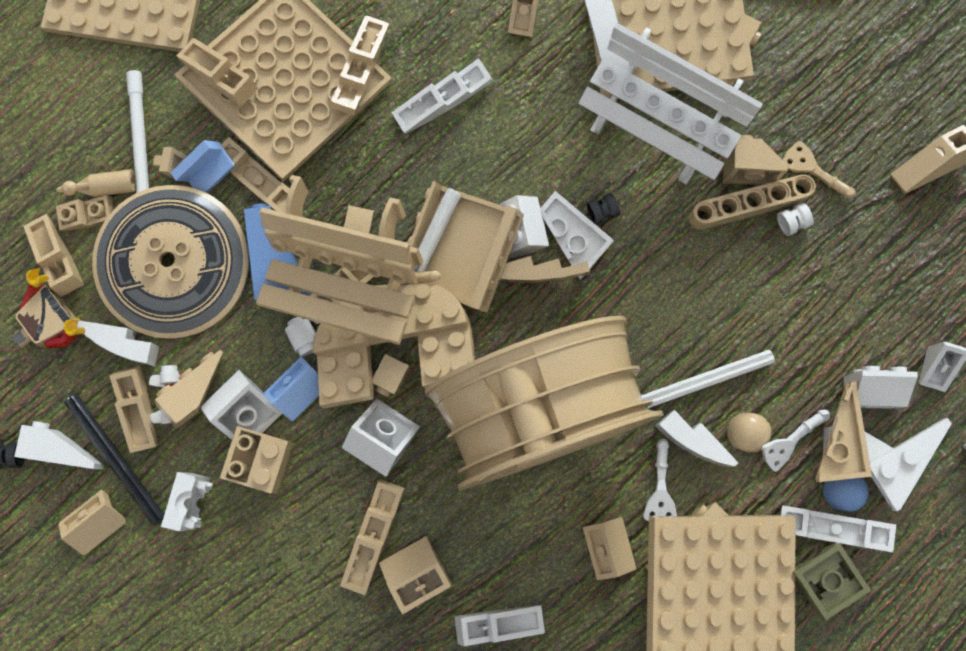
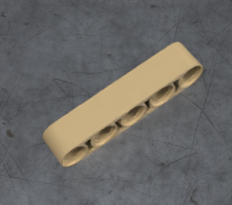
(761, 195)

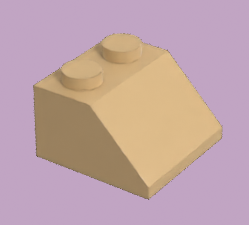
(752, 163)

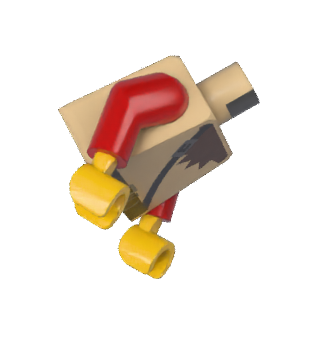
(45, 316)

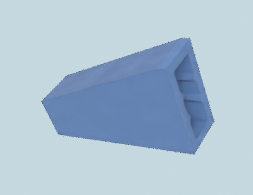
(261, 252)

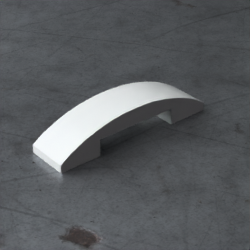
(842, 529)

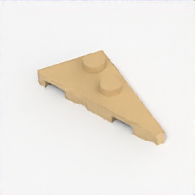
(846, 447)

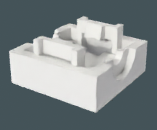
(182, 507)

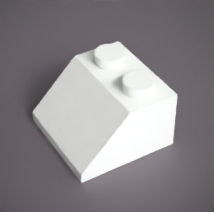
(241, 405)
(380, 437)

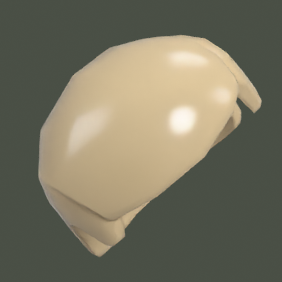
(749, 432)

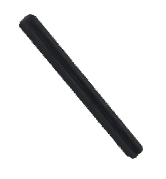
(114, 459)

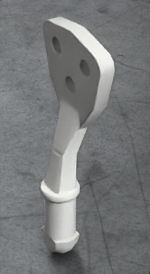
(788, 445)
(660, 493)

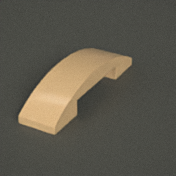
(255, 177)

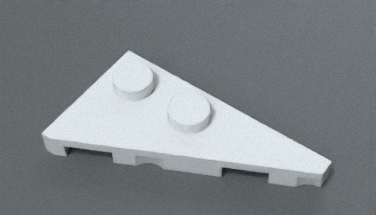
(902, 466)

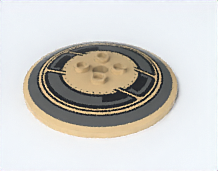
(207, 267)

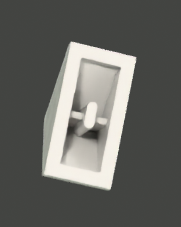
(942, 365)

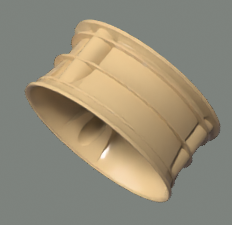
(541, 399)

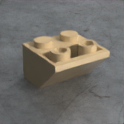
(257, 460)
(414, 575)

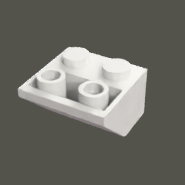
(532, 231)
(883, 387)

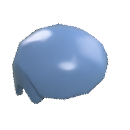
(846, 494)

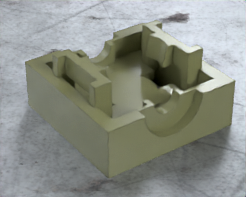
(838, 587)

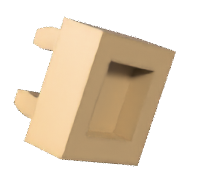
(169, 160)

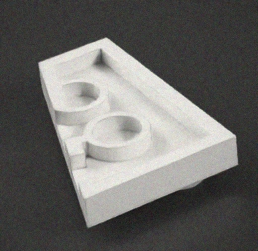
(574, 232)

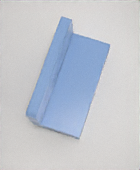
(204, 166)
(294, 389)

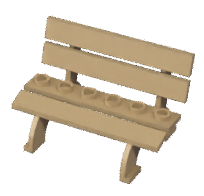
(347, 248)

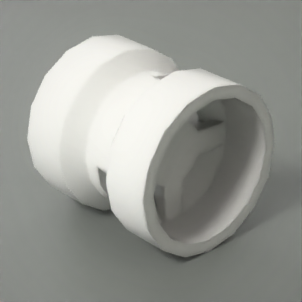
(795, 219)

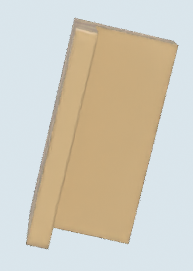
(90, 523)
(609, 549)

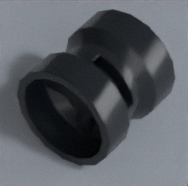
(604, 208)
(7, 457)

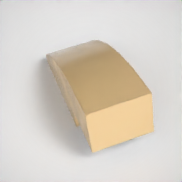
(218, 71)
(53, 256)
(134, 408)

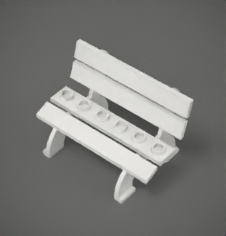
(664, 107)

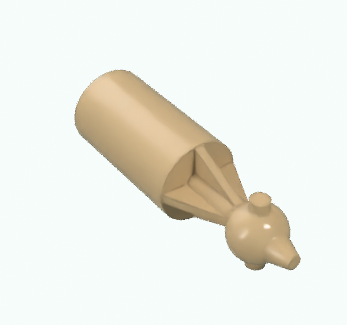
(102, 184)

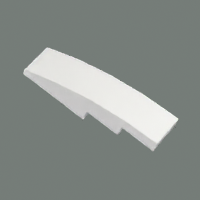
(602, 21)
(442, 97)

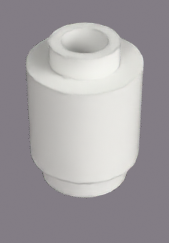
(301, 336)

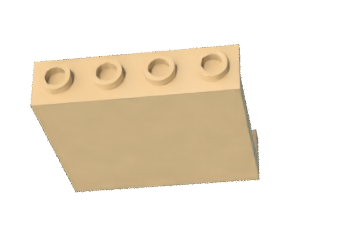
(471, 247)

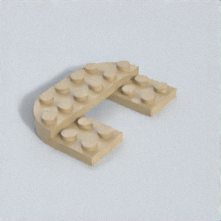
(443, 346)

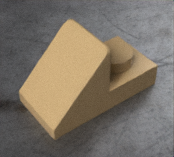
(523, 17)

